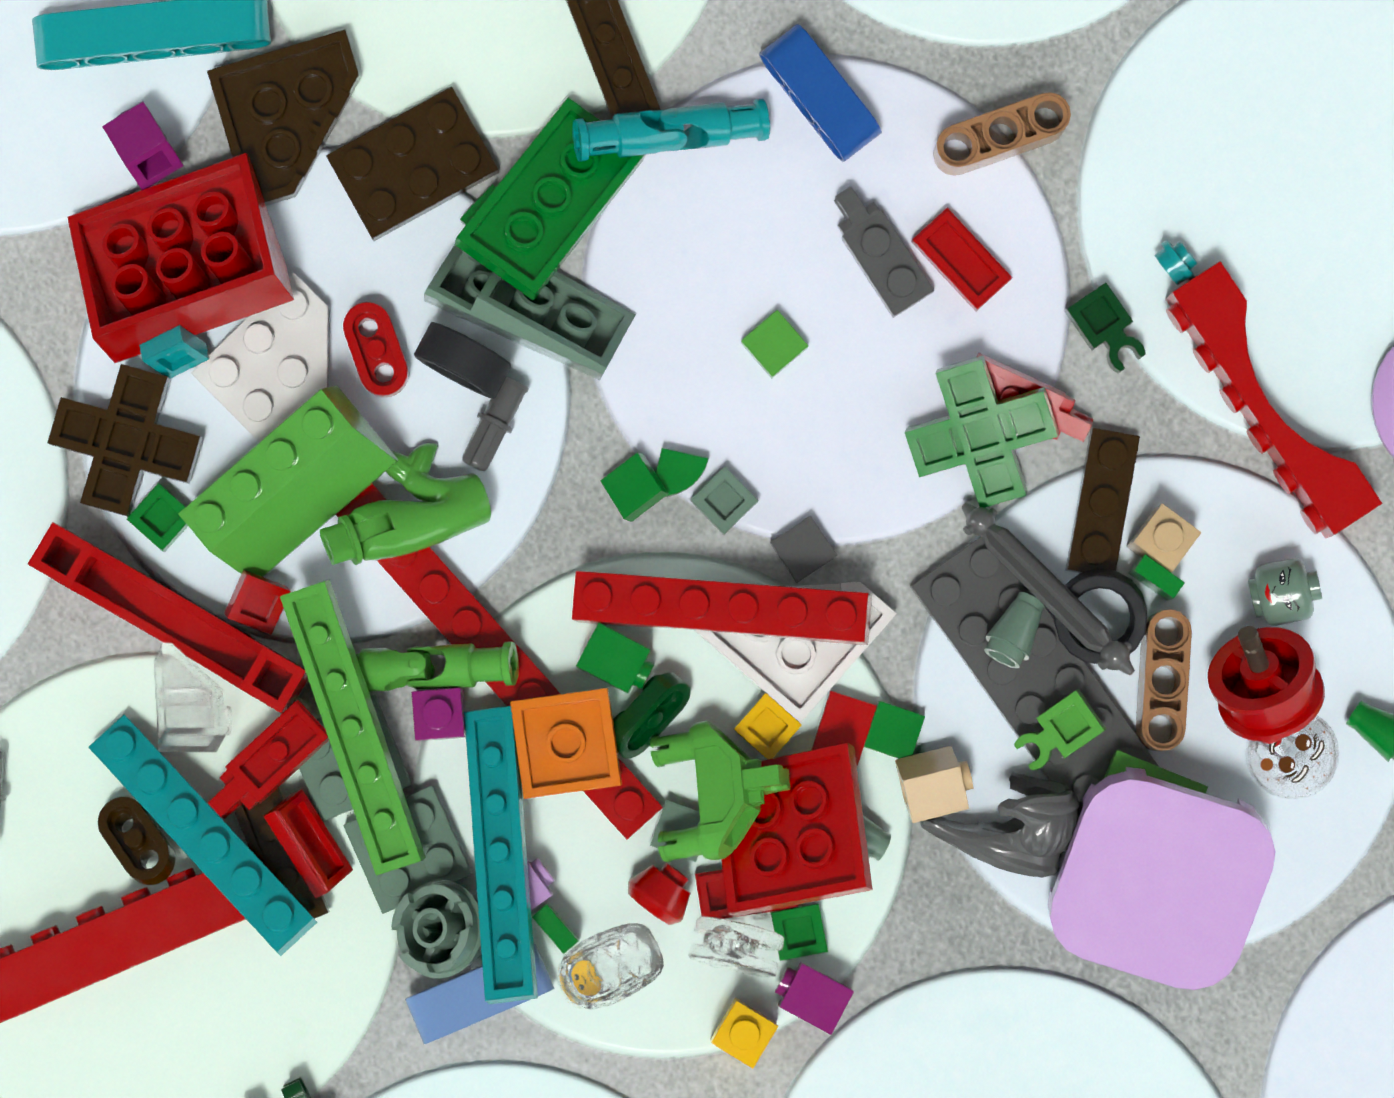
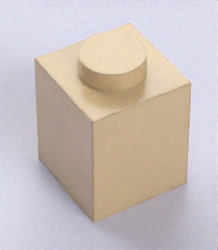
(1164, 537)
(934, 783)

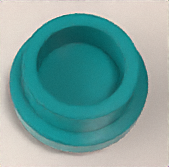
(1176, 261)

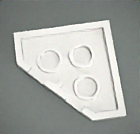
(271, 362)
(797, 670)

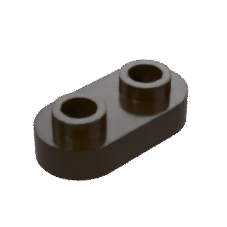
(137, 844)

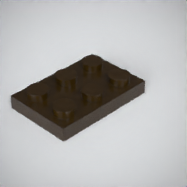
(412, 164)

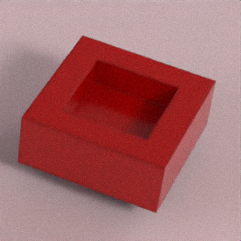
(256, 602)

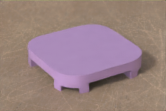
(1161, 880)

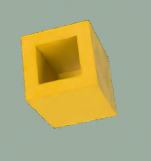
(744, 1033)

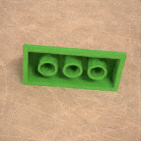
(289, 484)

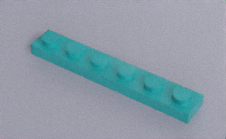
(203, 835)
(500, 857)

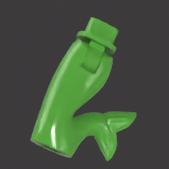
(403, 527)

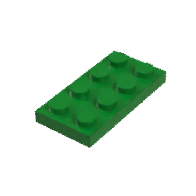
(544, 205)

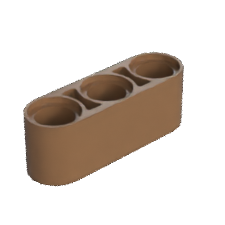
(1017, 117)
(1177, 660)

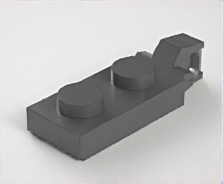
(881, 254)

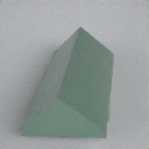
(561, 322)

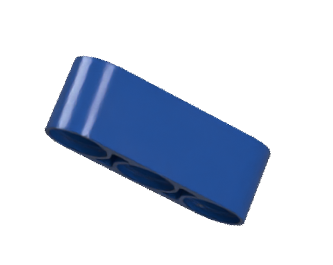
(820, 93)

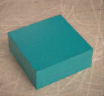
(174, 352)

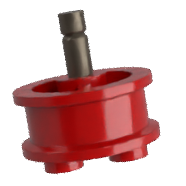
(1266, 683)

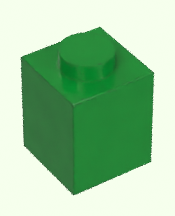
(616, 659)

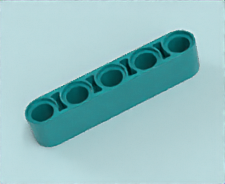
(148, 32)

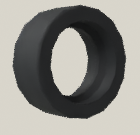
(462, 360)
(1119, 584)

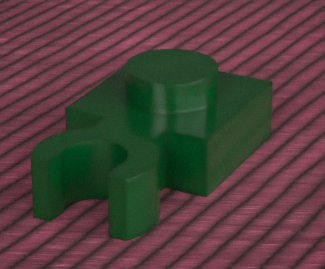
(1100, 321)

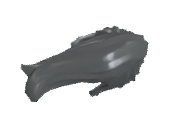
(1030, 840)

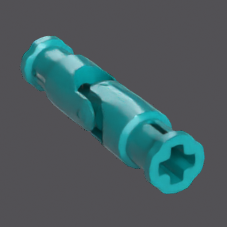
(664, 130)

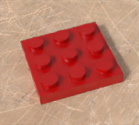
(805, 839)

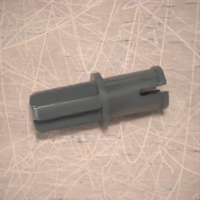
(494, 425)

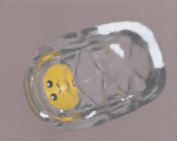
(609, 966)

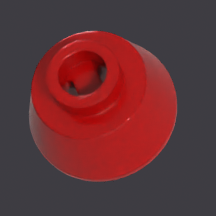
(661, 892)

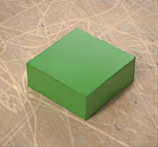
(774, 344)

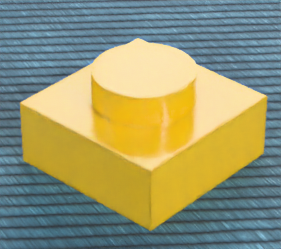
(767, 727)

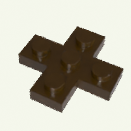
(125, 440)

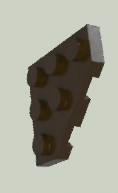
(285, 108)

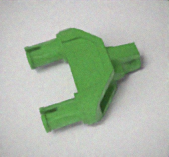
(728, 791)

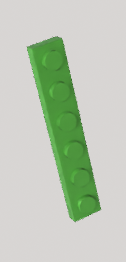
(353, 727)

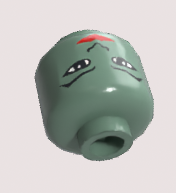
(1284, 591)

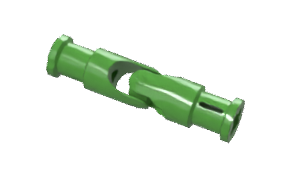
(464, 666)

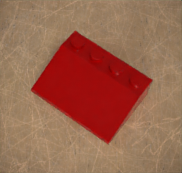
(178, 256)

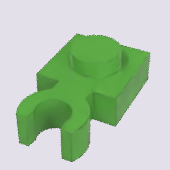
(1065, 726)

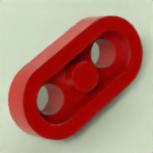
(375, 351)

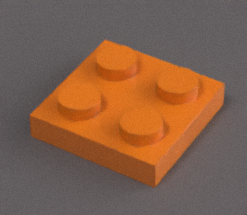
(566, 743)

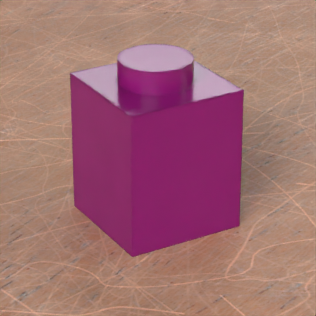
(142, 146)
(438, 714)
(813, 996)

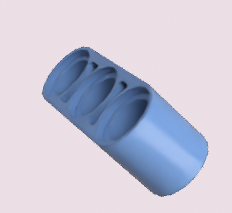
(462, 1002)

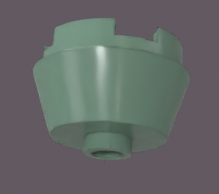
(438, 929)

